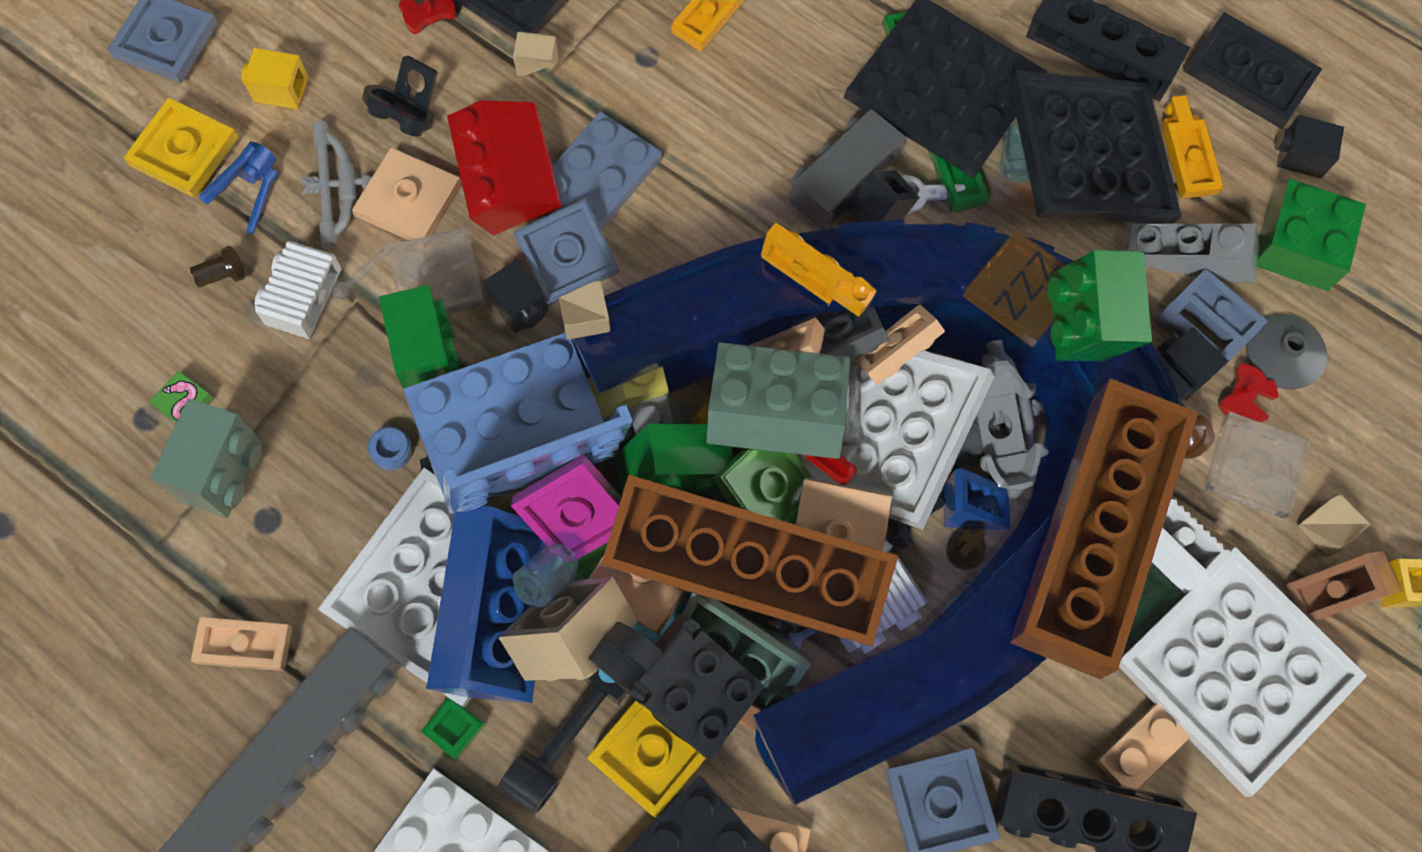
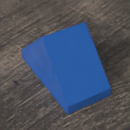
(975, 502)

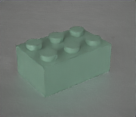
(778, 400)

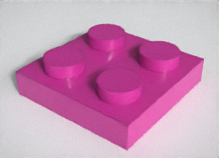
(570, 507)

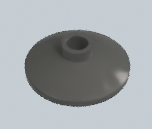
(1279, 362)

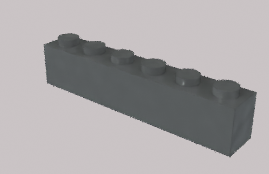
(289, 748)

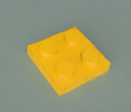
(181, 147)
(646, 759)

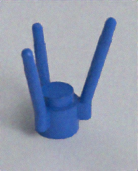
(251, 165)

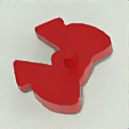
(427, 13)
(1244, 391)

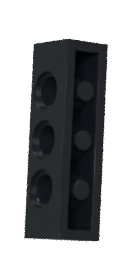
(1108, 42)
(1026, 786)

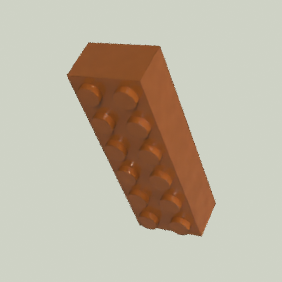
(1105, 530)
(750, 560)

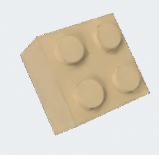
(562, 635)

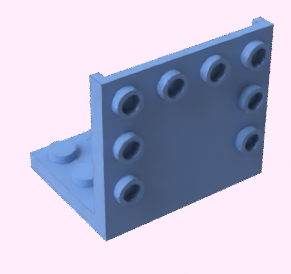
(511, 422)

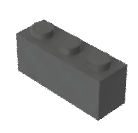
(844, 166)

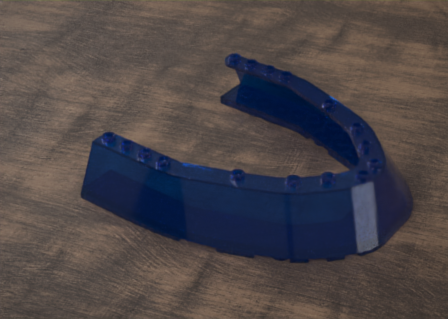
(967, 651)

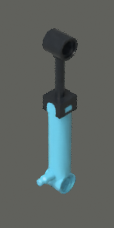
(530, 778)

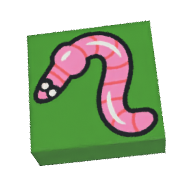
(174, 394)

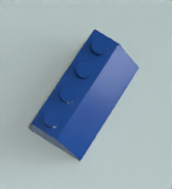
(480, 605)

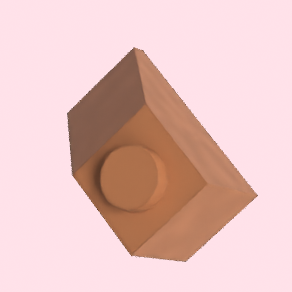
(1344, 586)

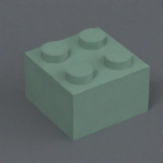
(207, 458)

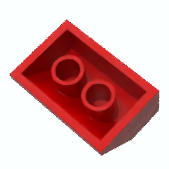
(503, 163)

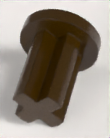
(219, 268)
(966, 550)

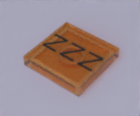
(1015, 288)

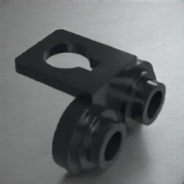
(398, 104)

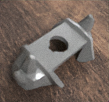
(1007, 457)

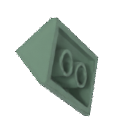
(757, 648)

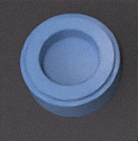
(390, 448)

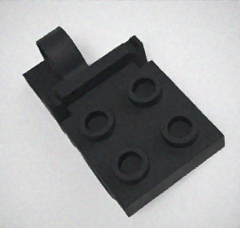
(681, 680)

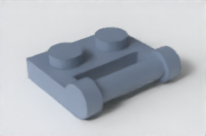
(1218, 310)

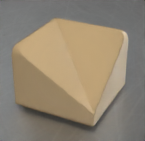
(534, 52)
(584, 311)
(1334, 525)

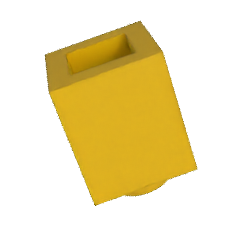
(275, 78)

